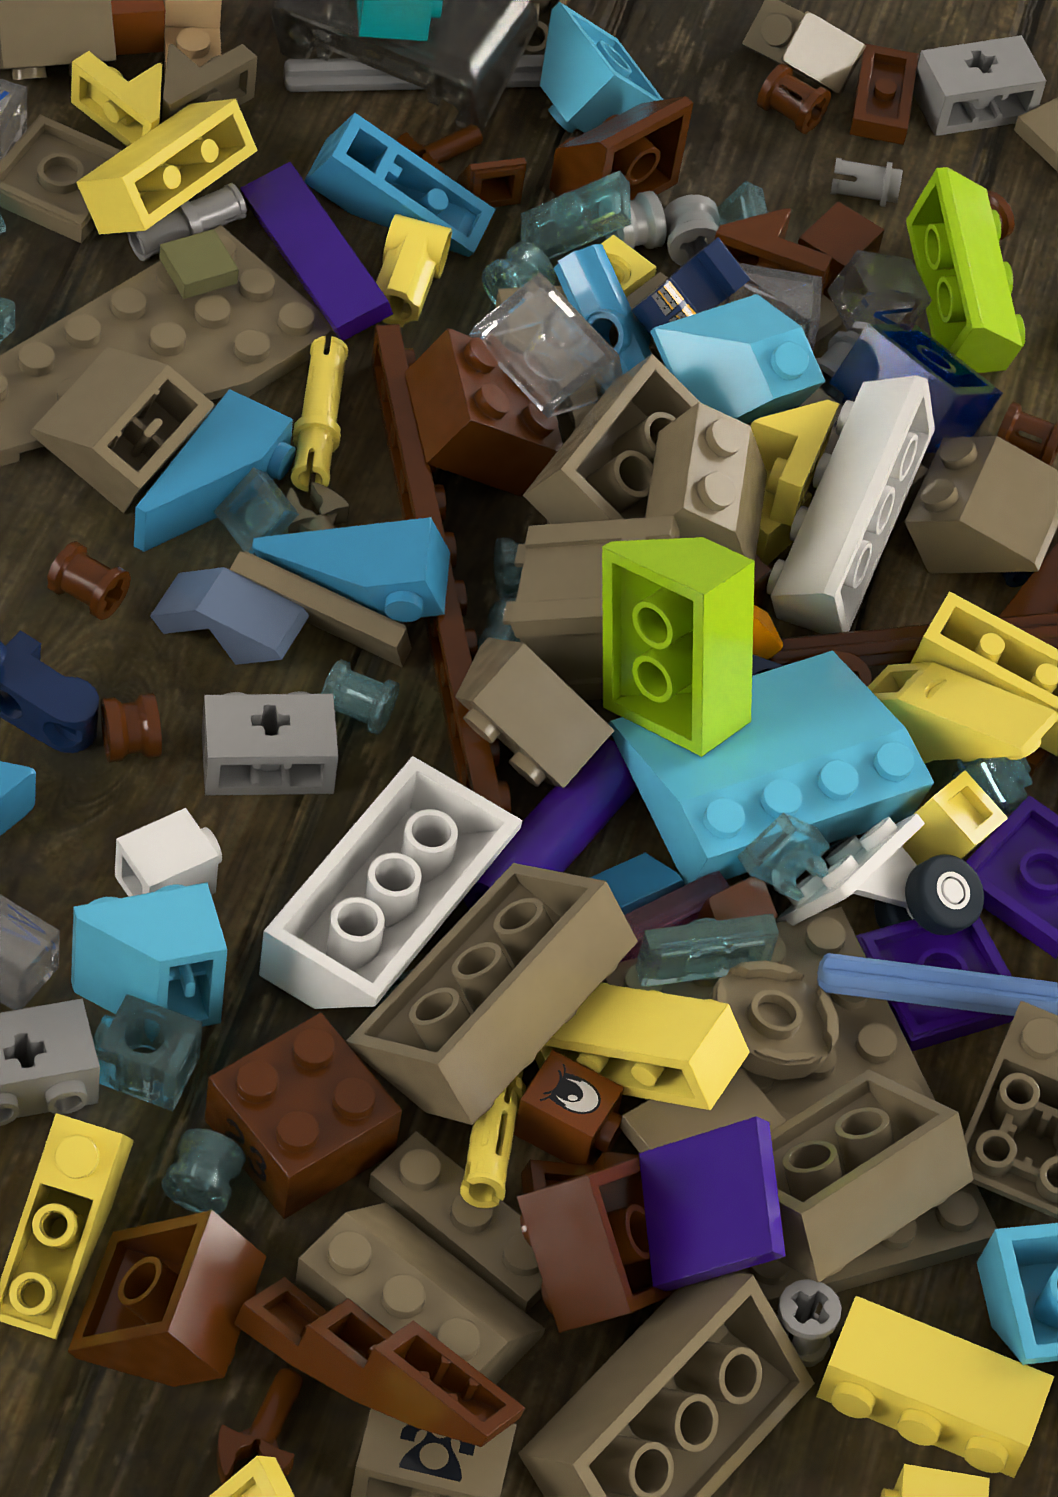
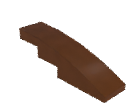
(397, 1374)

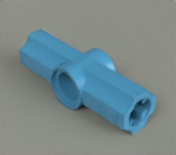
(599, 298)

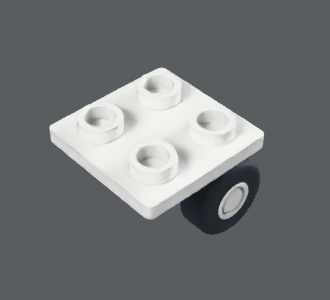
(938, 893)

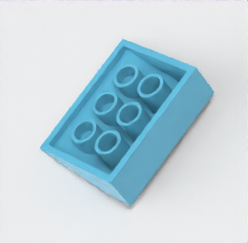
(812, 750)

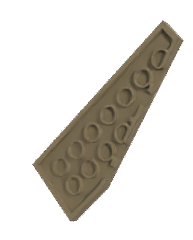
(214, 340)

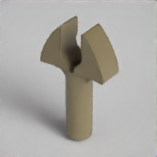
(331, 508)

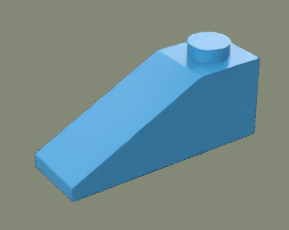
(381, 178)
(211, 464)
(382, 566)

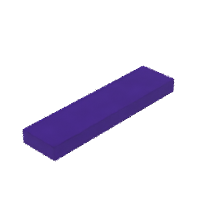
(316, 251)

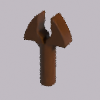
(445, 147)
(264, 1429)

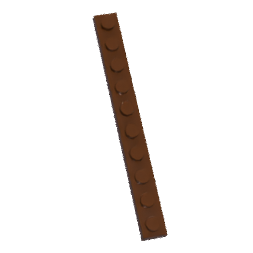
(449, 642)

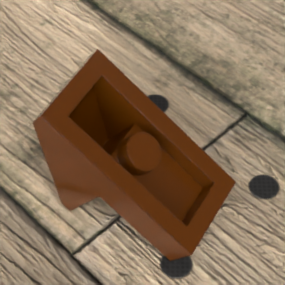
(763, 243)

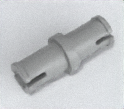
(190, 219)

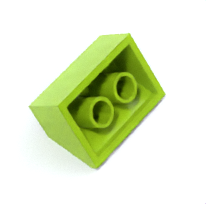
(964, 272)
(678, 638)

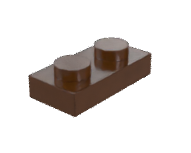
(884, 94)

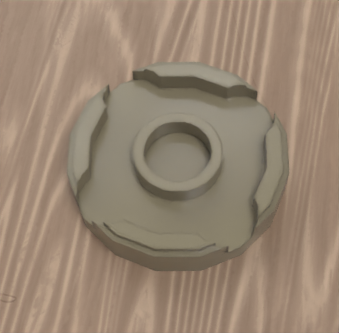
(780, 1018)

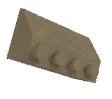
(495, 990)
(675, 1400)

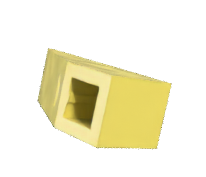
(960, 715)
(61, 1223)

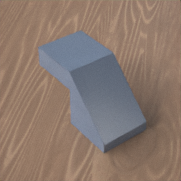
(241, 614)

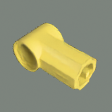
(411, 259)

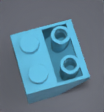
(153, 948)

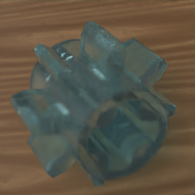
(1000, 779)

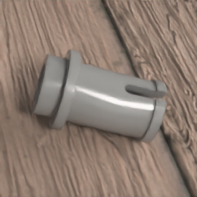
(871, 183)

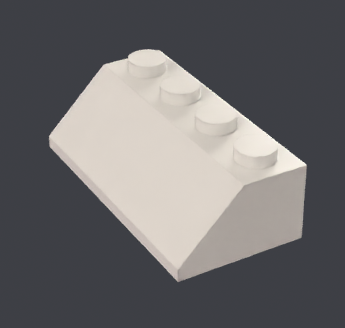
(854, 505)
(384, 890)

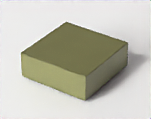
(198, 263)

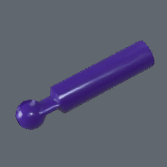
(565, 819)

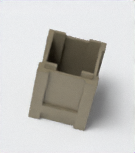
(561, 594)

